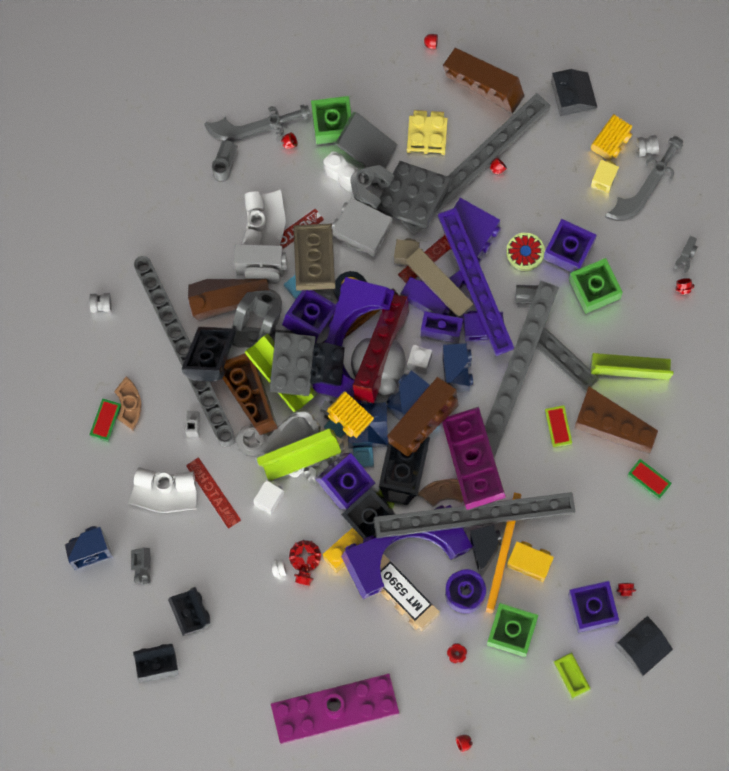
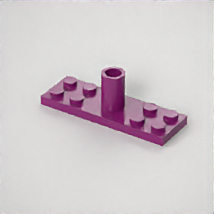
(473, 458)
(359, 703)

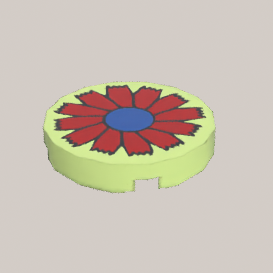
(525, 251)

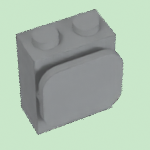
(361, 227)
(260, 262)

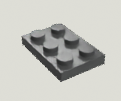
(292, 364)

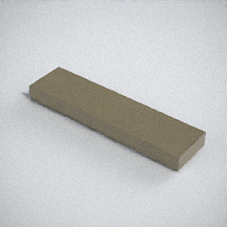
(439, 282)

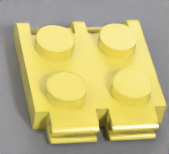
(427, 132)

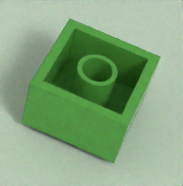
(330, 118)
(595, 285)
(512, 630)

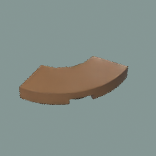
(130, 403)
(441, 490)

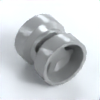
(647, 145)
(100, 302)

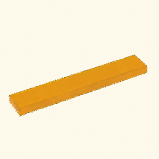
(501, 562)

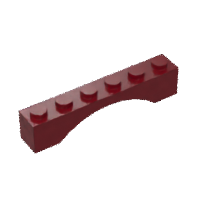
(371, 369)

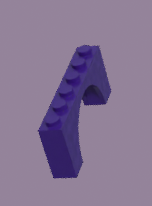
(480, 229)
(354, 300)
(365, 559)

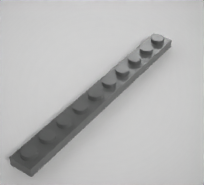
(490, 149)
(519, 363)
(485, 514)

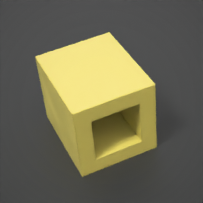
(605, 176)

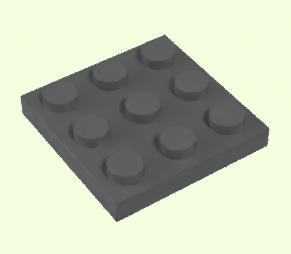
(414, 194)

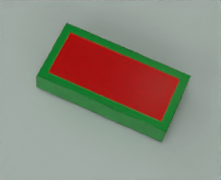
(105, 420)
(649, 479)

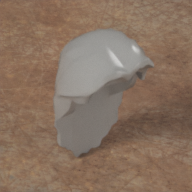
(294, 428)

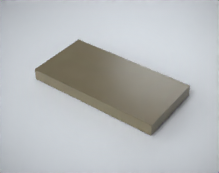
(314, 257)

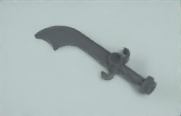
(225, 130)
(630, 207)

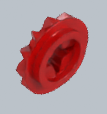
(312, 561)

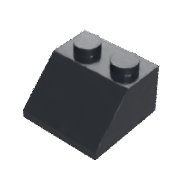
(573, 91)
(362, 512)
(485, 546)
(644, 646)

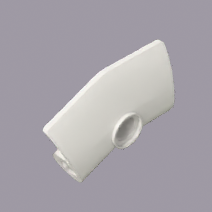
(271, 211)
(177, 496)

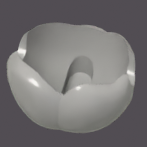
(393, 368)

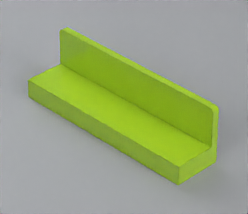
(262, 356)
(631, 366)
(300, 454)

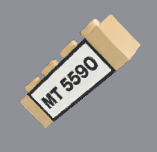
(406, 596)

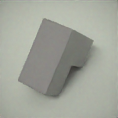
(192, 424)

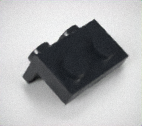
(327, 364)
(189, 611)
(156, 662)

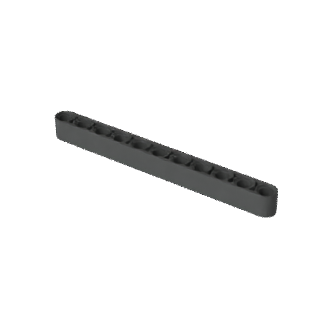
(180, 342)

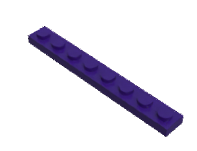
(475, 282)

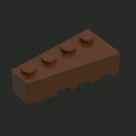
(485, 79)
(248, 389)
(424, 417)
(612, 422)

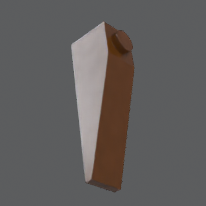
(219, 296)

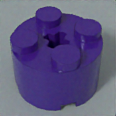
(459, 581)

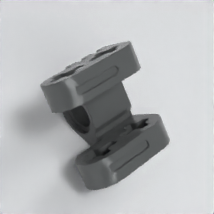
(374, 175)
(262, 303)

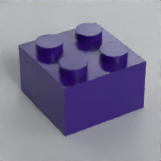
(569, 246)
(309, 314)
(345, 480)
(593, 606)

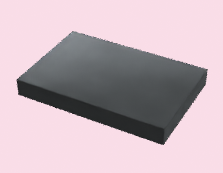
(365, 142)

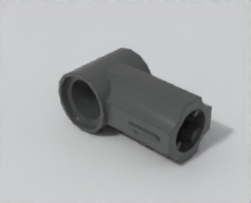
(224, 159)
(525, 293)

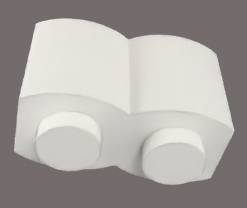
(338, 169)

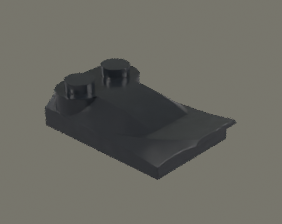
(208, 353)
(402, 474)

